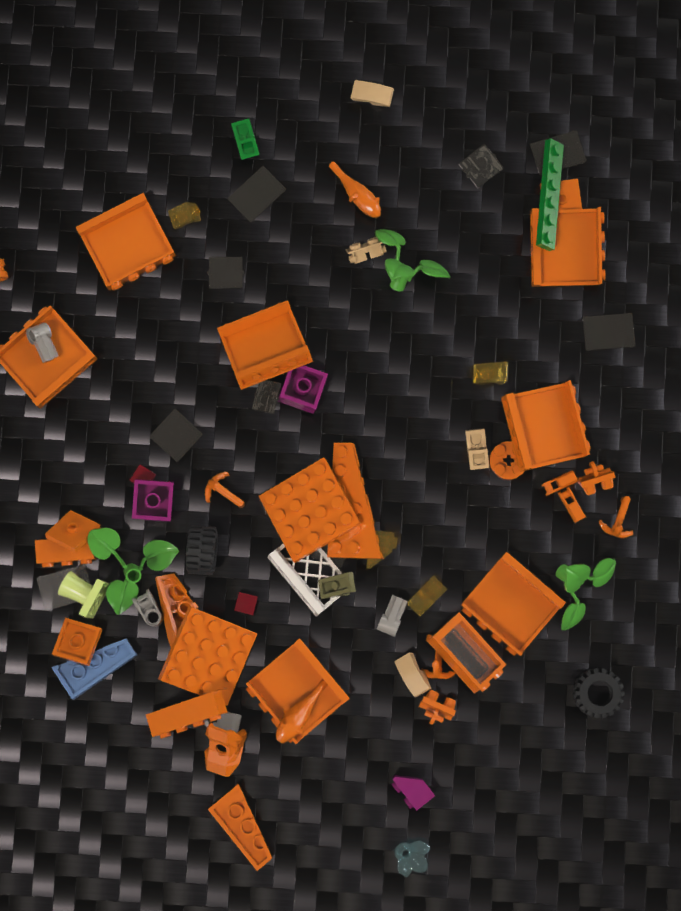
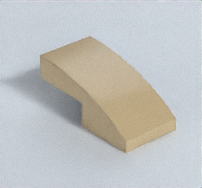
(372, 92)
(477, 449)
(411, 674)

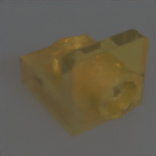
(184, 214)

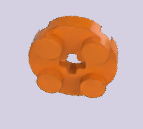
(499, 467)

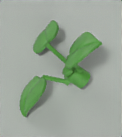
(399, 272)
(158, 556)
(573, 578)

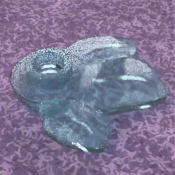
(414, 859)

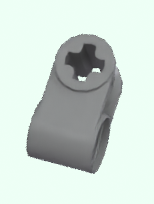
(148, 607)
(229, 721)

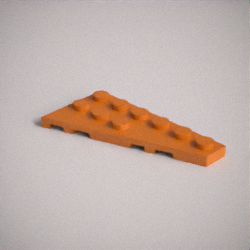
(362, 540)

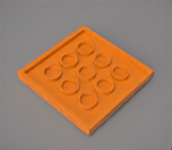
(309, 510)
(207, 654)

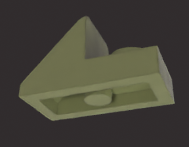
(337, 586)

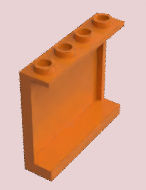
(126, 242)
(576, 253)
(264, 345)
(40, 379)
(545, 426)
(512, 604)
(291, 680)

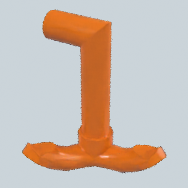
(215, 485)
(617, 528)
(437, 667)

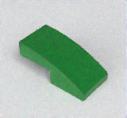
(245, 139)

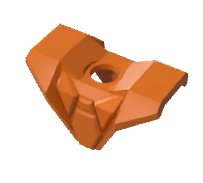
(224, 762)

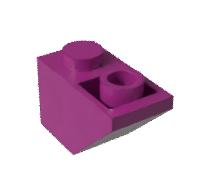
(414, 789)

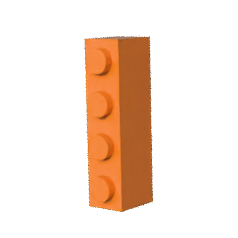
(186, 713)

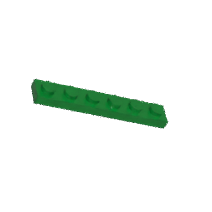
(549, 195)

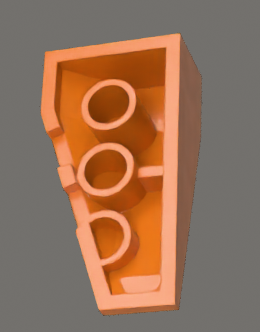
(173, 603)

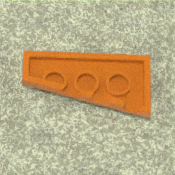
(239, 823)

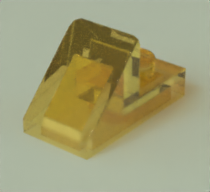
(490, 373)
(426, 596)

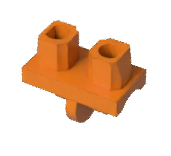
(595, 475)
(436, 710)

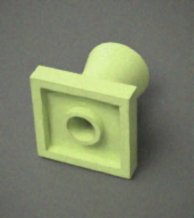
(84, 593)

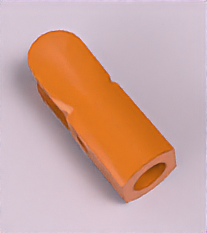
(562, 482)
(573, 508)

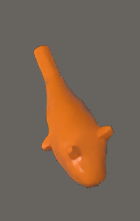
(358, 193)
(298, 715)

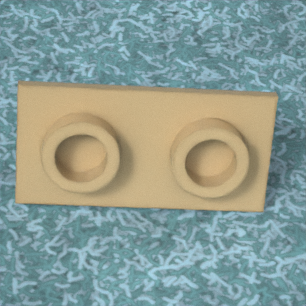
(358, 251)

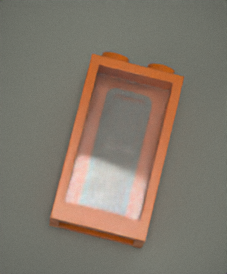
(467, 653)

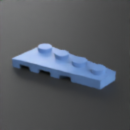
(80, 678)

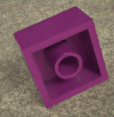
(303, 388)
(152, 500)

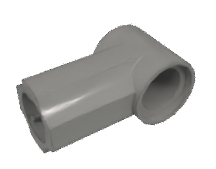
(41, 337)
(390, 620)

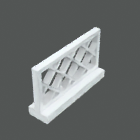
(298, 584)

